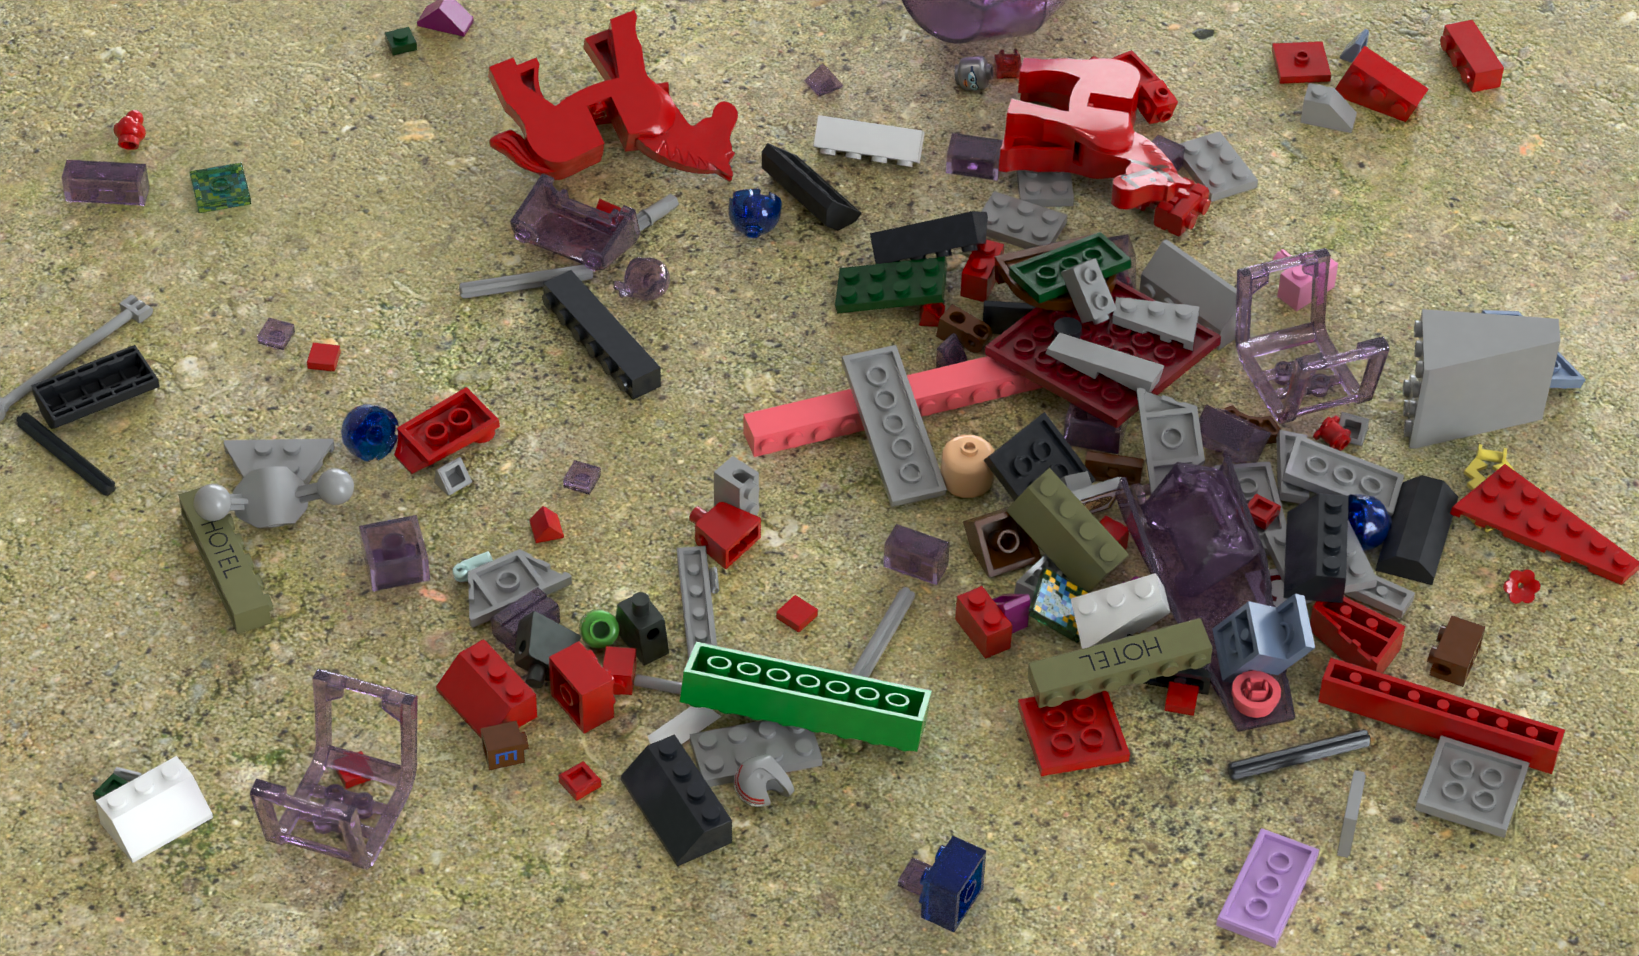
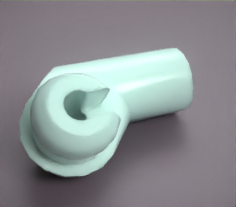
(461, 569)

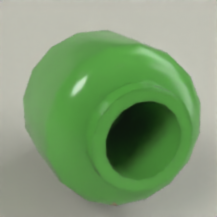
(598, 628)

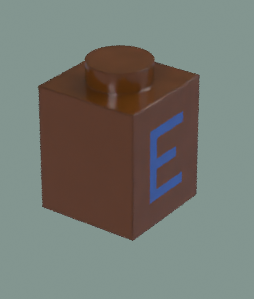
(504, 745)

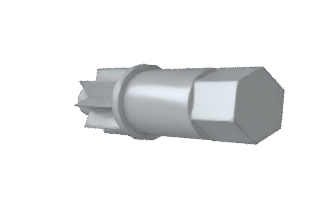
(648, 216)

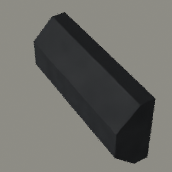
(808, 188)
(94, 387)
(1418, 530)

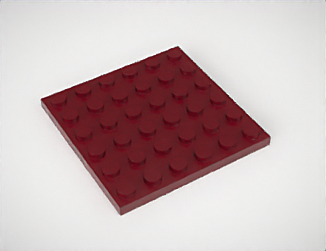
(1026, 343)

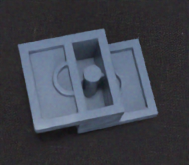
(1263, 638)

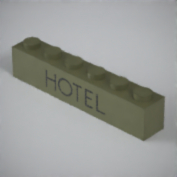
(228, 567)
(1119, 663)

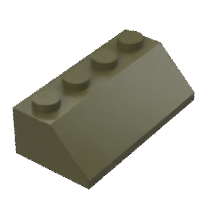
(1067, 531)

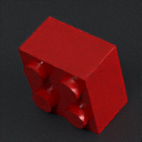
(582, 686)

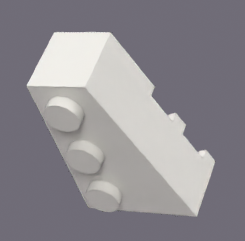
(1119, 610)

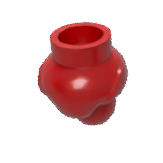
(130, 130)

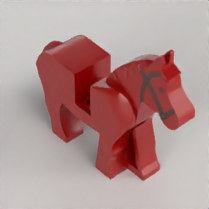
(1089, 131)

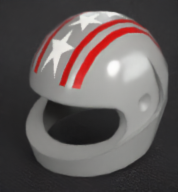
(758, 776)

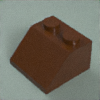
(1000, 543)

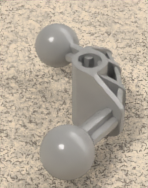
(272, 496)

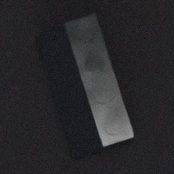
(930, 238)
(1317, 549)
(677, 801)

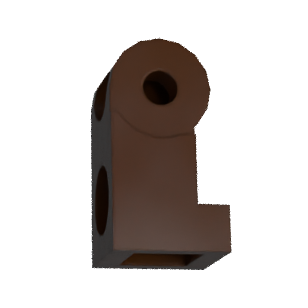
(970, 330)

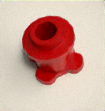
(1333, 433)

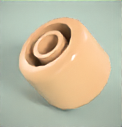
(964, 466)

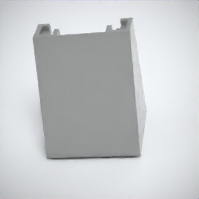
(1477, 374)

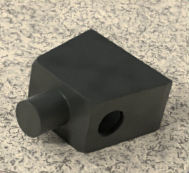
(640, 619)
(535, 642)

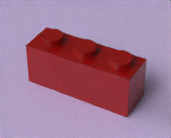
(1472, 56)

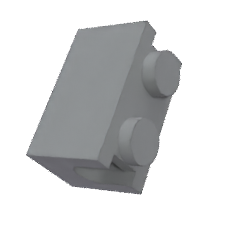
(737, 485)

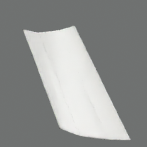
(684, 724)

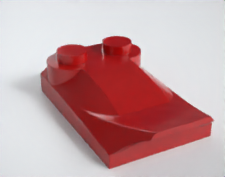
(444, 430)

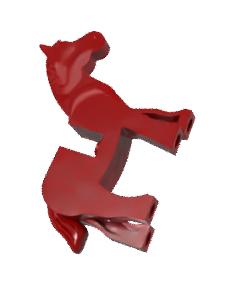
(565, 136)

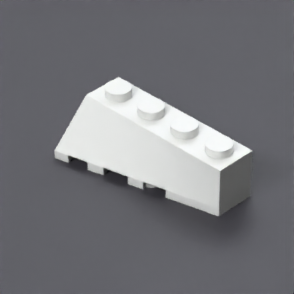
(868, 139)

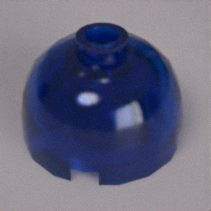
(754, 212)
(369, 431)
(1368, 520)

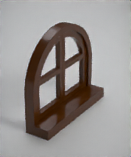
(1059, 303)

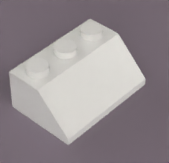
(153, 809)

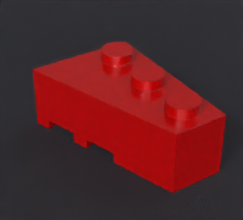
(1380, 86)
(1357, 633)

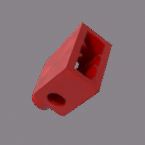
(725, 531)

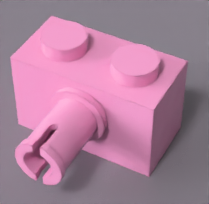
(1296, 287)

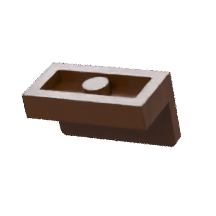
(1109, 466)

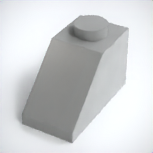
(1327, 109)

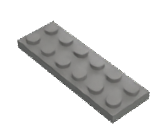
(893, 426)

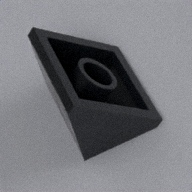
(1003, 315)

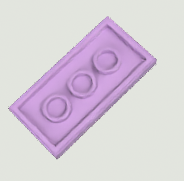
(1267, 888)

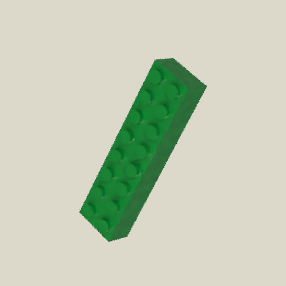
(805, 696)

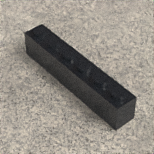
(601, 335)

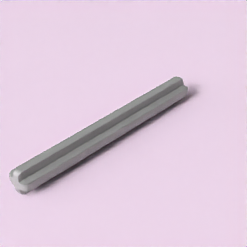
(518, 281)
(884, 633)

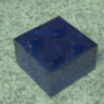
(952, 883)

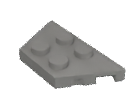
(1169, 434)
(299, 455)
(507, 580)

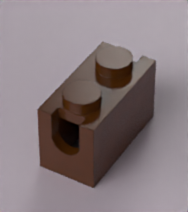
(1456, 650)

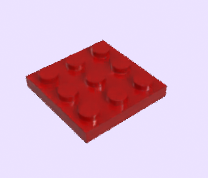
(1074, 734)

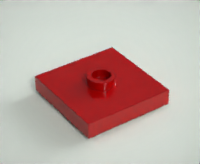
(1301, 62)

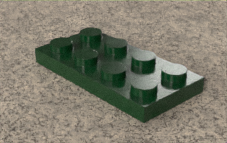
(1042, 274)
(891, 285)

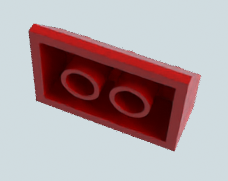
(486, 689)

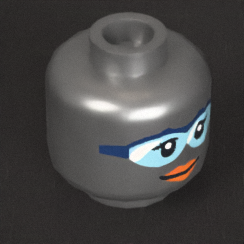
(973, 73)

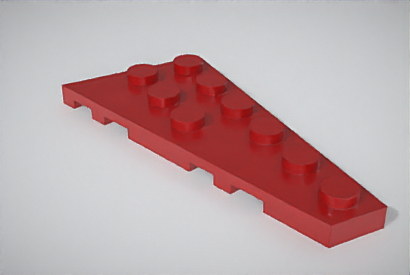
(1540, 522)

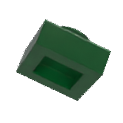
(400, 41)

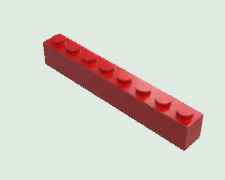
(1440, 714)

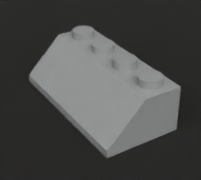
(1180, 279)

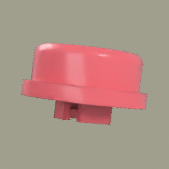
(1255, 693)

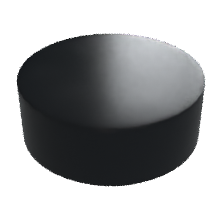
(1068, 326)

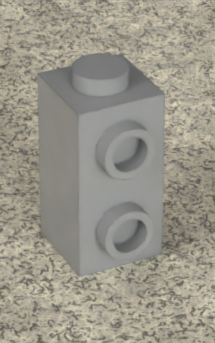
(1089, 292)

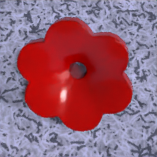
(1526, 590)

